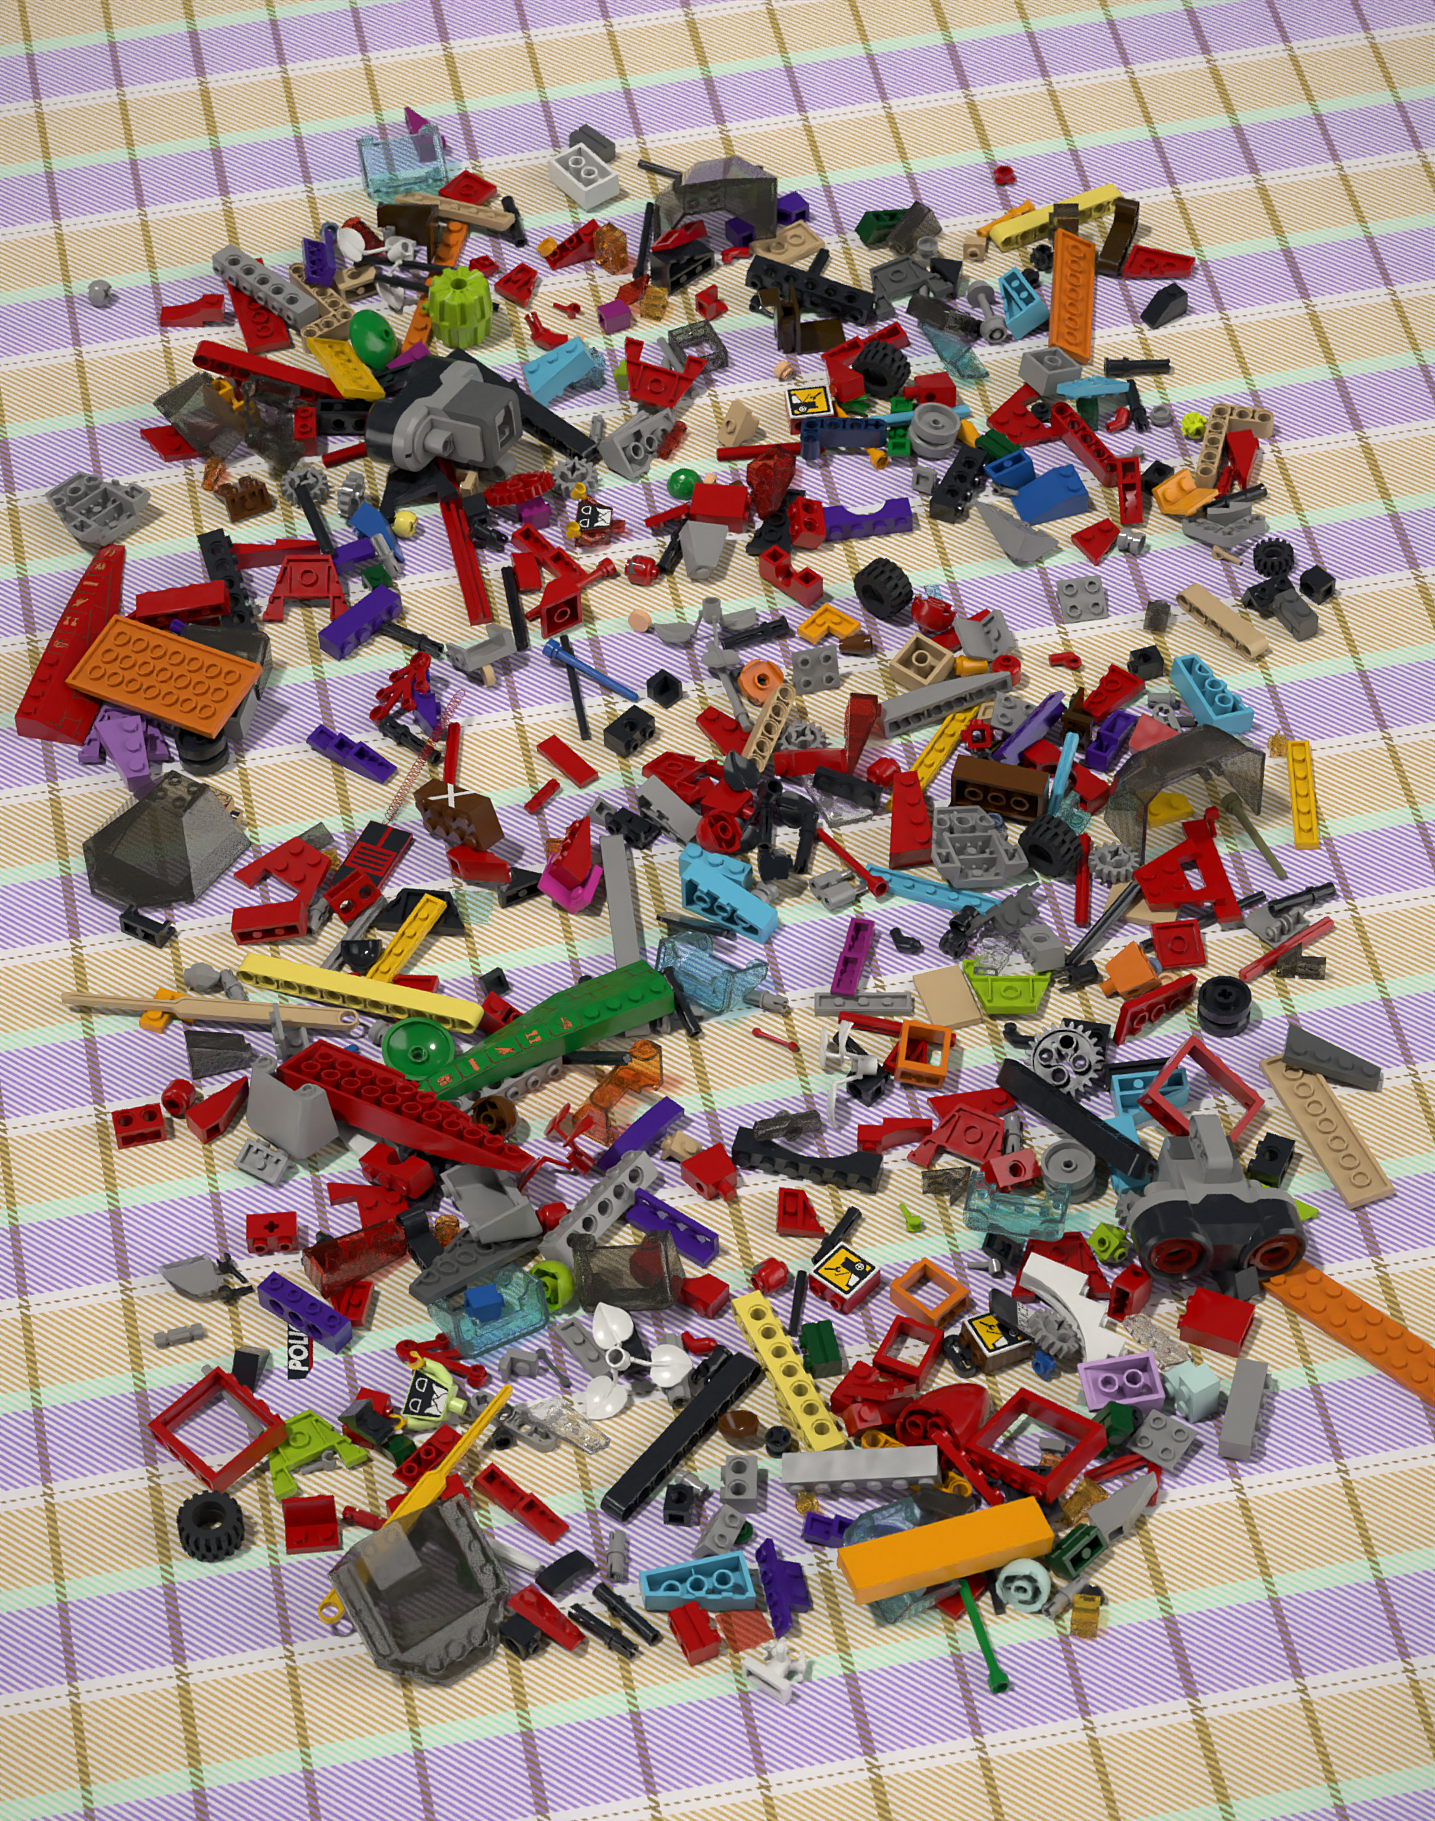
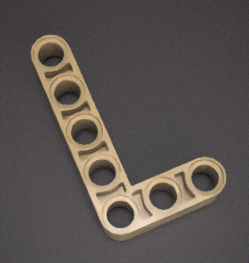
(333, 309)
(1222, 420)

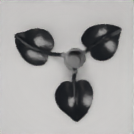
(742, 774)

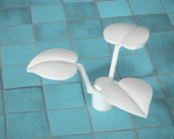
(398, 249)
(859, 1063)
(610, 1327)

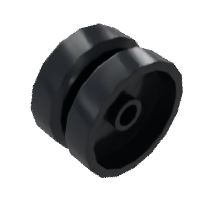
(201, 754)
(1224, 1006)

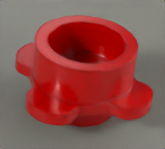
(1004, 175)

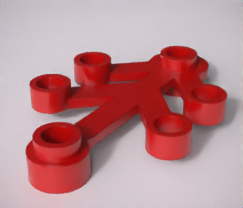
(403, 686)
(475, 1374)

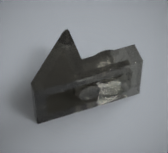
(1296, 966)
(951, 1180)

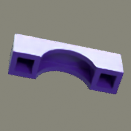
(789, 210)
(890, 519)

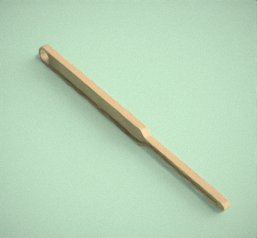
(225, 1010)

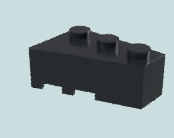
(680, 265)

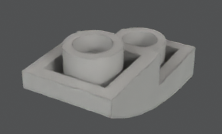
(1229, 515)

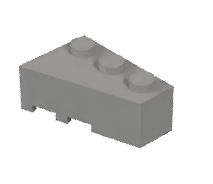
(667, 812)

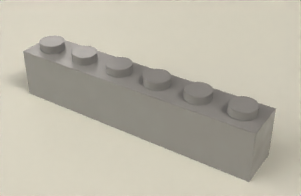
(862, 1469)

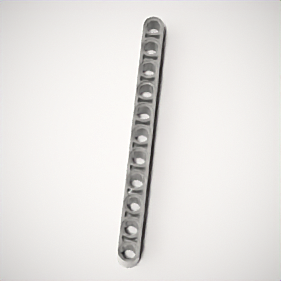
(620, 909)

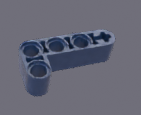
(840, 432)

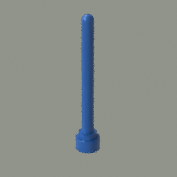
(553, 650)

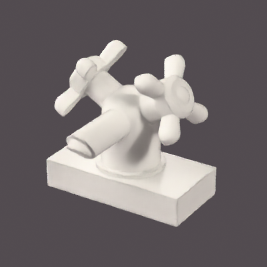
(771, 1677)

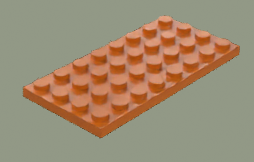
(164, 676)

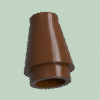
(856, 644)

